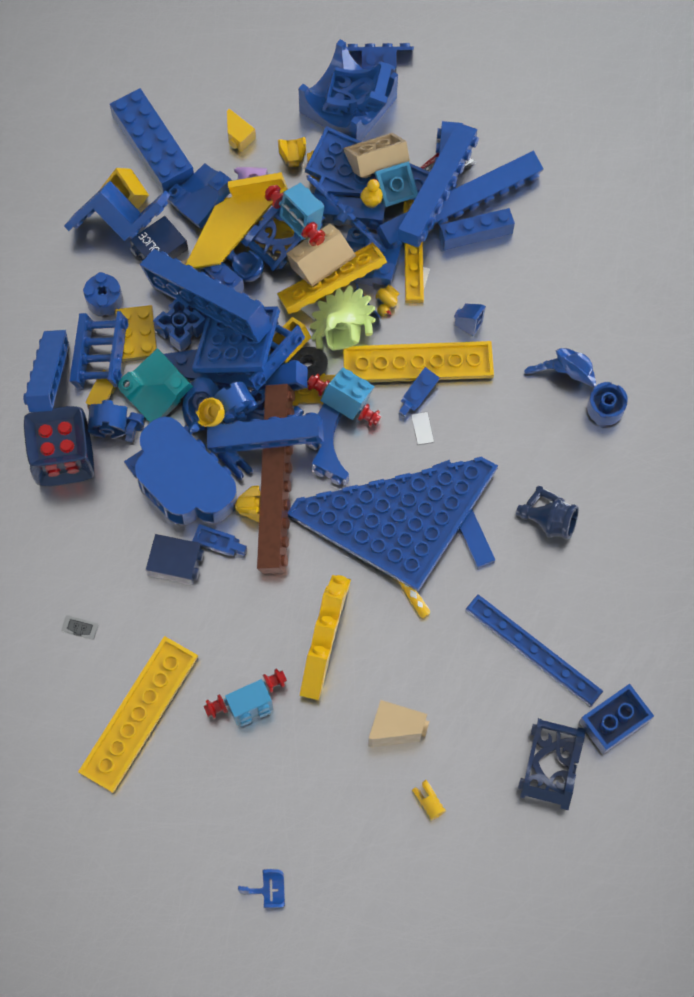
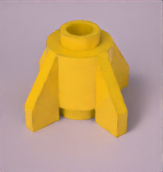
(292, 151)
(249, 503)

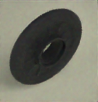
(314, 355)

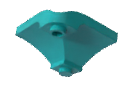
(155, 386)

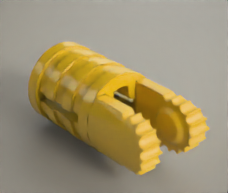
(431, 803)

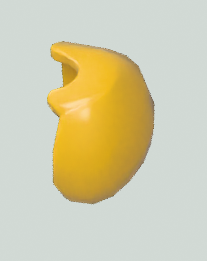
(210, 412)

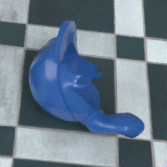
(246, 265)

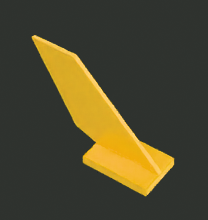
(233, 219)

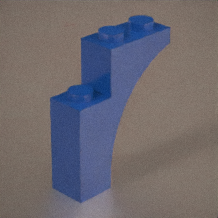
(326, 460)

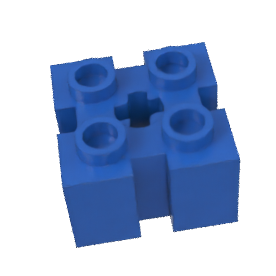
(179, 324)

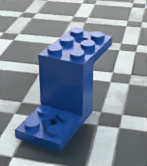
(118, 211)

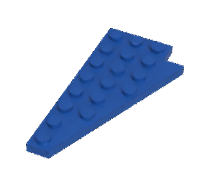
(335, 172)

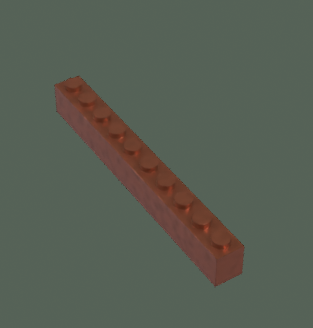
(275, 488)

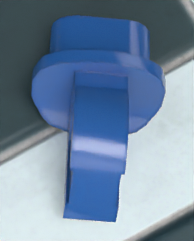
(134, 424)

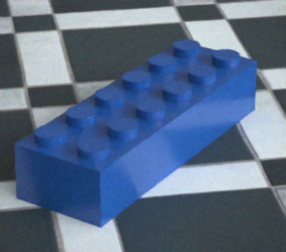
(151, 140)

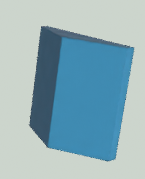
(396, 184)

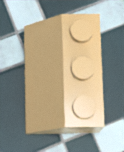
(377, 154)
(318, 262)

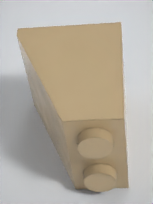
(397, 725)

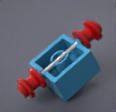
(299, 210)
(347, 395)
(249, 700)

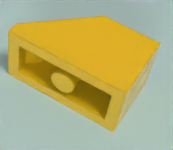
(239, 131)

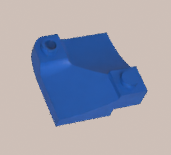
(200, 194)
(380, 276)

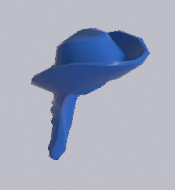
(568, 361)
(201, 389)

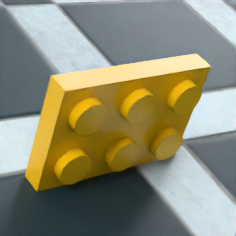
(140, 335)

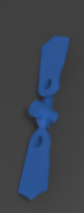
(345, 212)

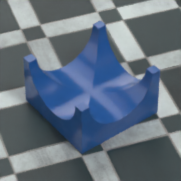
(313, 98)

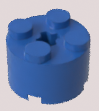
(103, 294)
(236, 402)
(607, 403)
(107, 419)

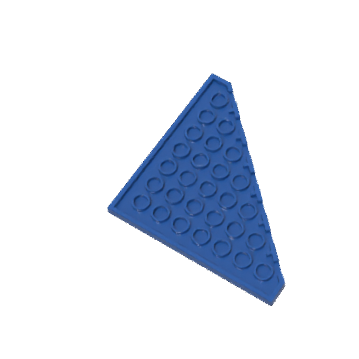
(401, 520)

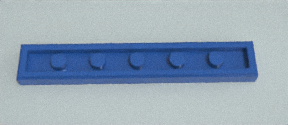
(474, 536)

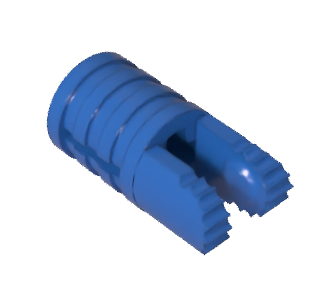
(232, 461)

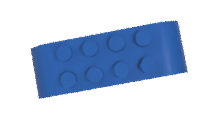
(182, 475)

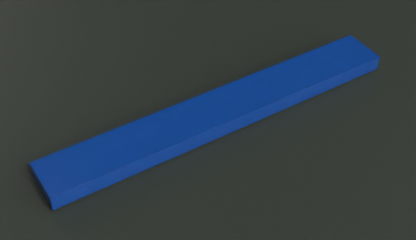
(534, 650)

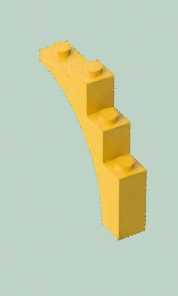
(323, 636)

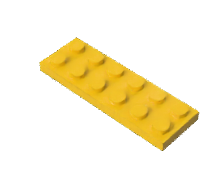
(302, 293)

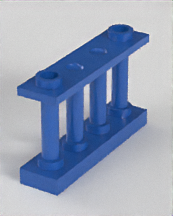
(84, 342)
(277, 357)

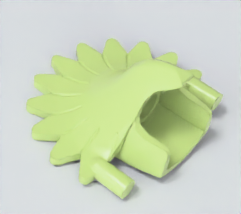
(342, 319)

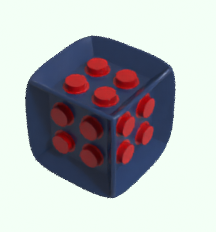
(59, 446)

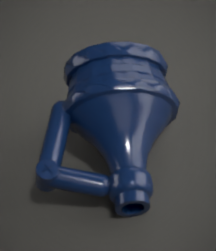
(555, 518)

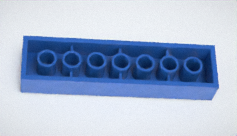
(207, 295)

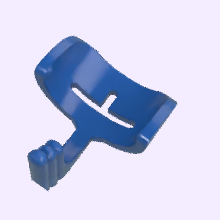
(277, 883)

